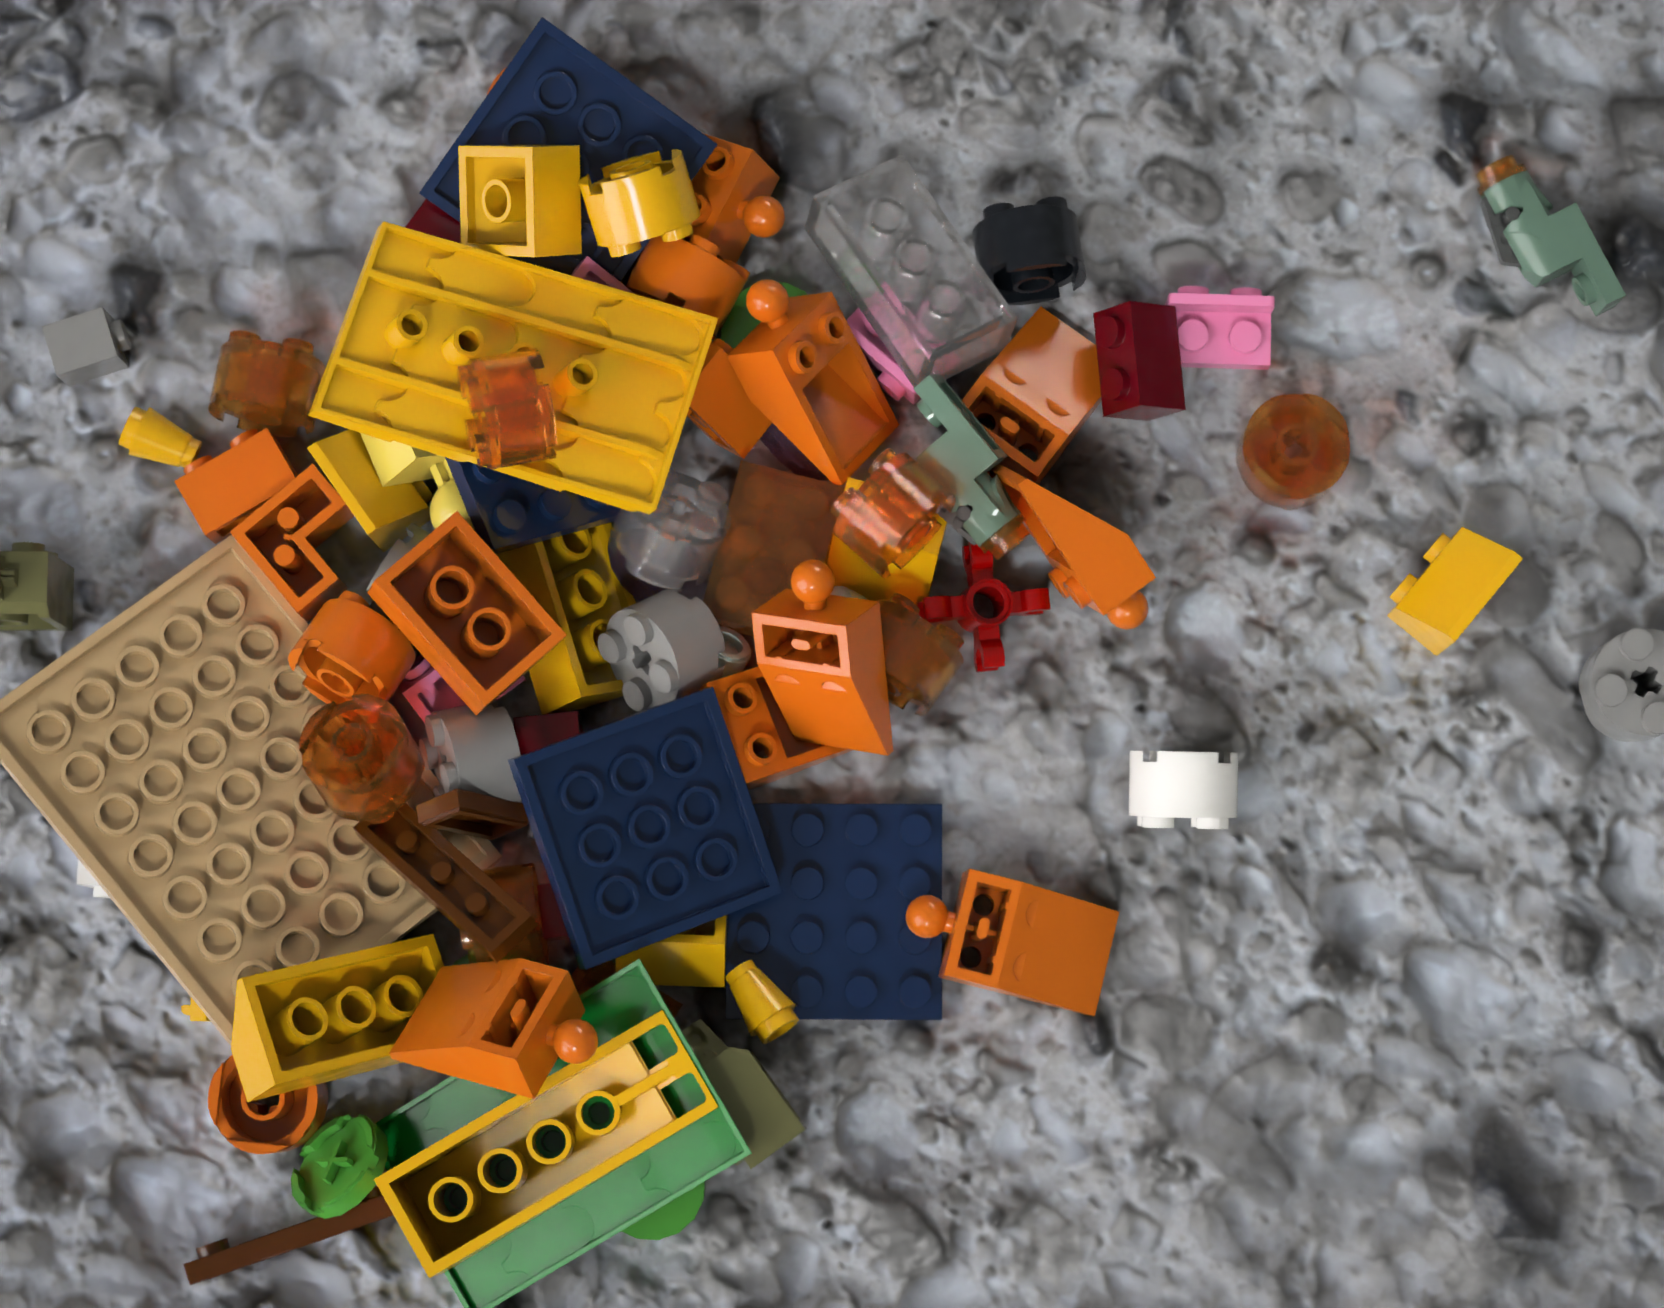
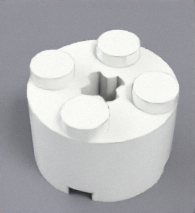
(1183, 787)

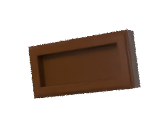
(472, 814)

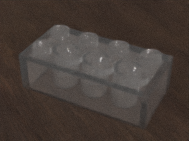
(910, 272)

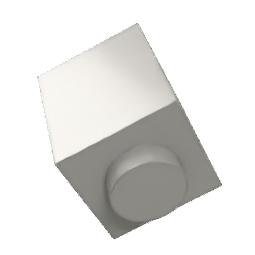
(87, 346)

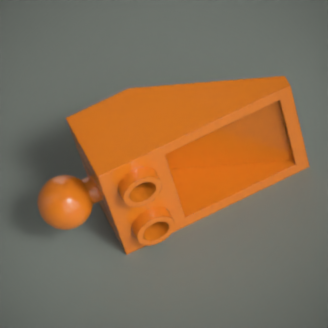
(735, 199)
(812, 379)
(1038, 393)
(1087, 555)
(825, 662)
(760, 731)
(1028, 944)
(498, 1025)

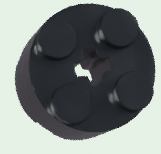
(1030, 250)

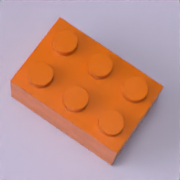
(466, 613)

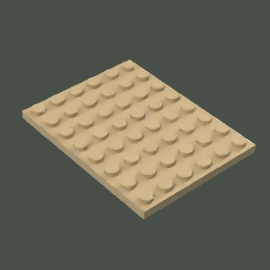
(185, 789)

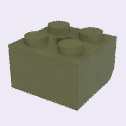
(35, 589)
(747, 1093)

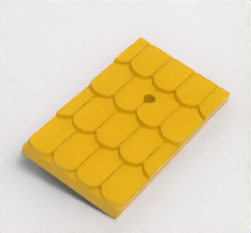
(612, 360)

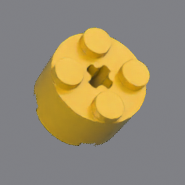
(640, 201)

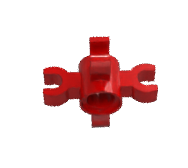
(987, 642)

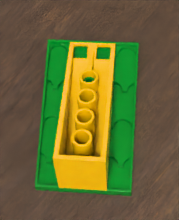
(523, 1185)

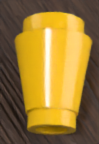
(158, 439)
(761, 1002)

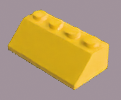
(581, 594)
(328, 1015)

